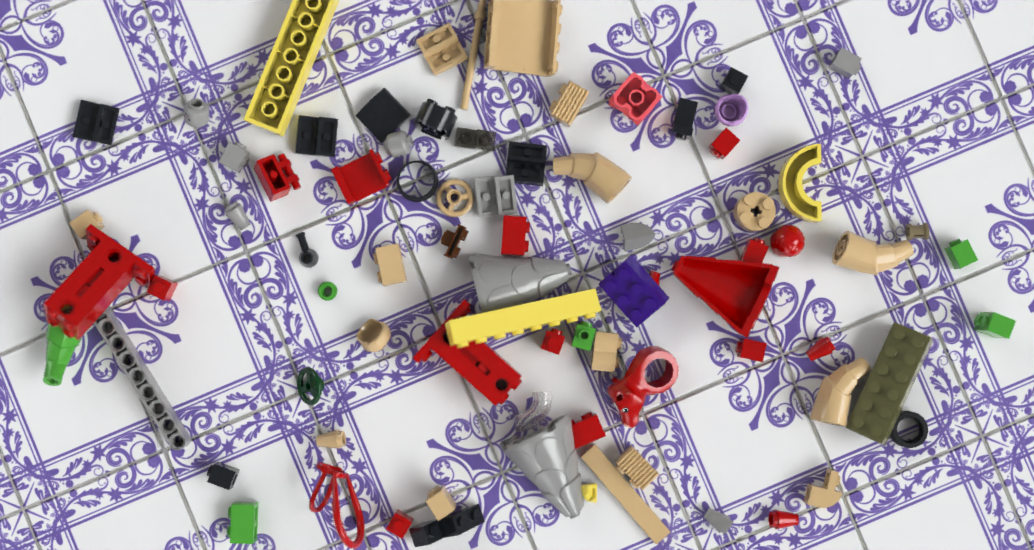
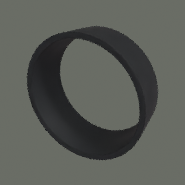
(429, 194)

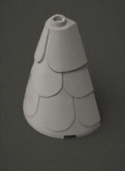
(515, 280)
(550, 464)

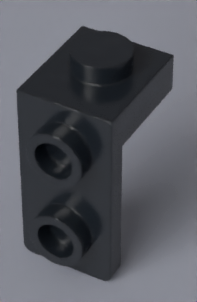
(684, 119)

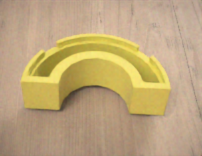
(791, 186)

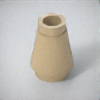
(332, 439)

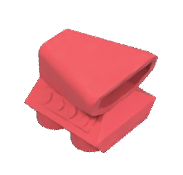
(635, 98)

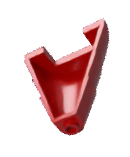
(728, 287)

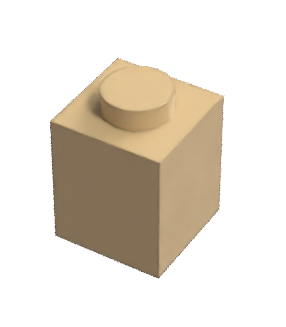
(84, 220)

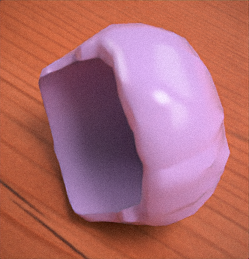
(731, 109)

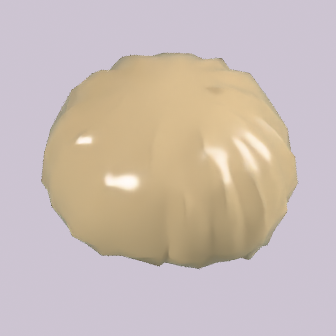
(374, 335)

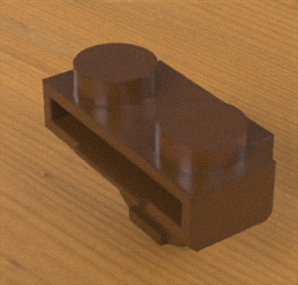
(453, 240)

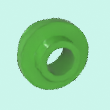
(321, 291)

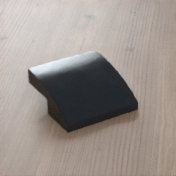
(383, 115)
(96, 122)
(316, 136)
(526, 163)

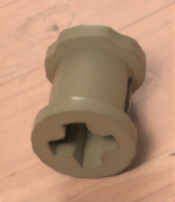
(917, 231)

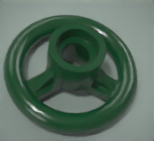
(313, 384)

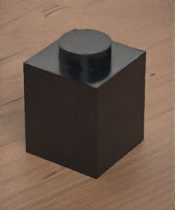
(733, 81)
(222, 475)

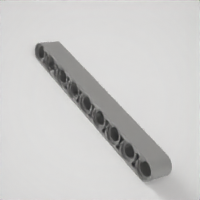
(147, 381)

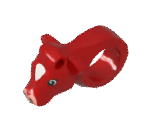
(631, 391)

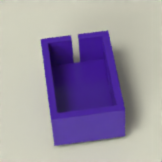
(634, 291)

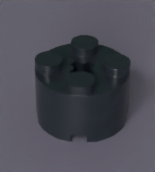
(435, 120)

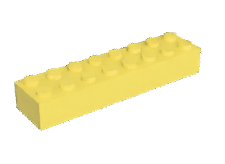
(290, 64)

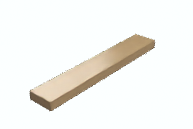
(625, 494)

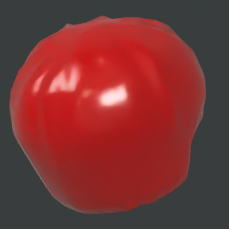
(787, 241)

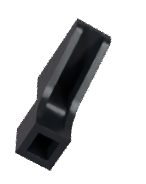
(449, 526)

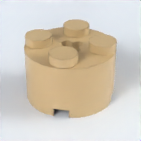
(764, 206)

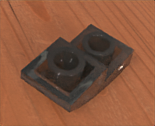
(475, 139)

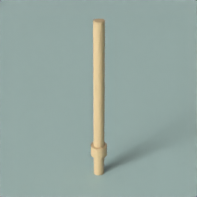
(479, 17)

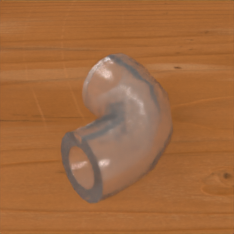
(536, 413)

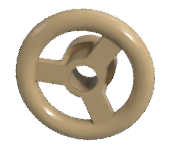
(446, 186)

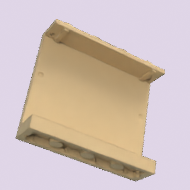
(523, 36)

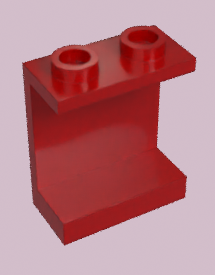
(362, 177)

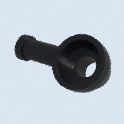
(305, 250)

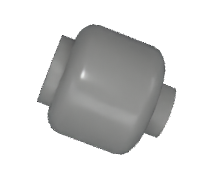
(196, 113)
(398, 144)

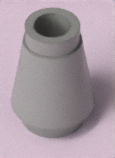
(237, 215)
(718, 520)

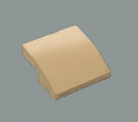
(442, 49)

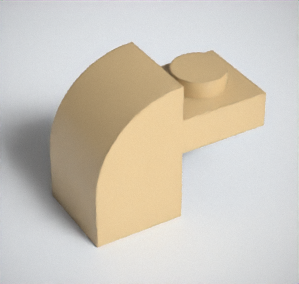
(824, 496)

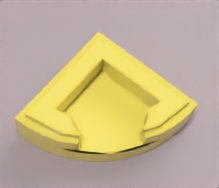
(589, 492)

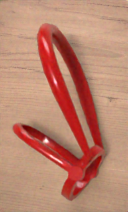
(333, 489)

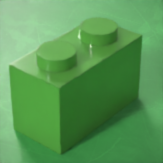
(994, 325)
(243, 522)

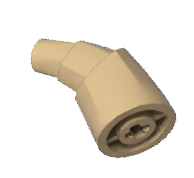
(596, 171)
(867, 256)
(835, 393)

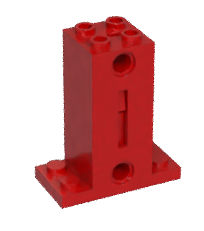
(95, 284)
(475, 362)

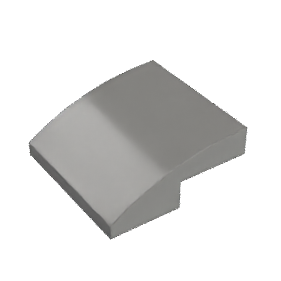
(495, 195)

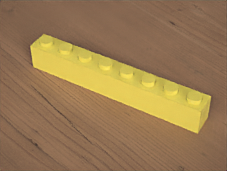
(522, 317)

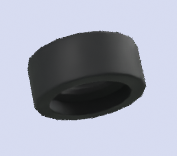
(922, 434)

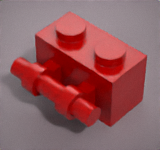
(272, 177)

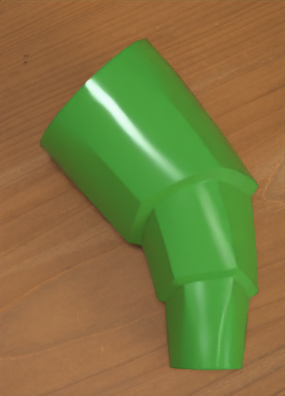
(58, 354)

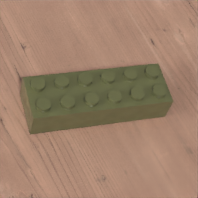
(889, 383)

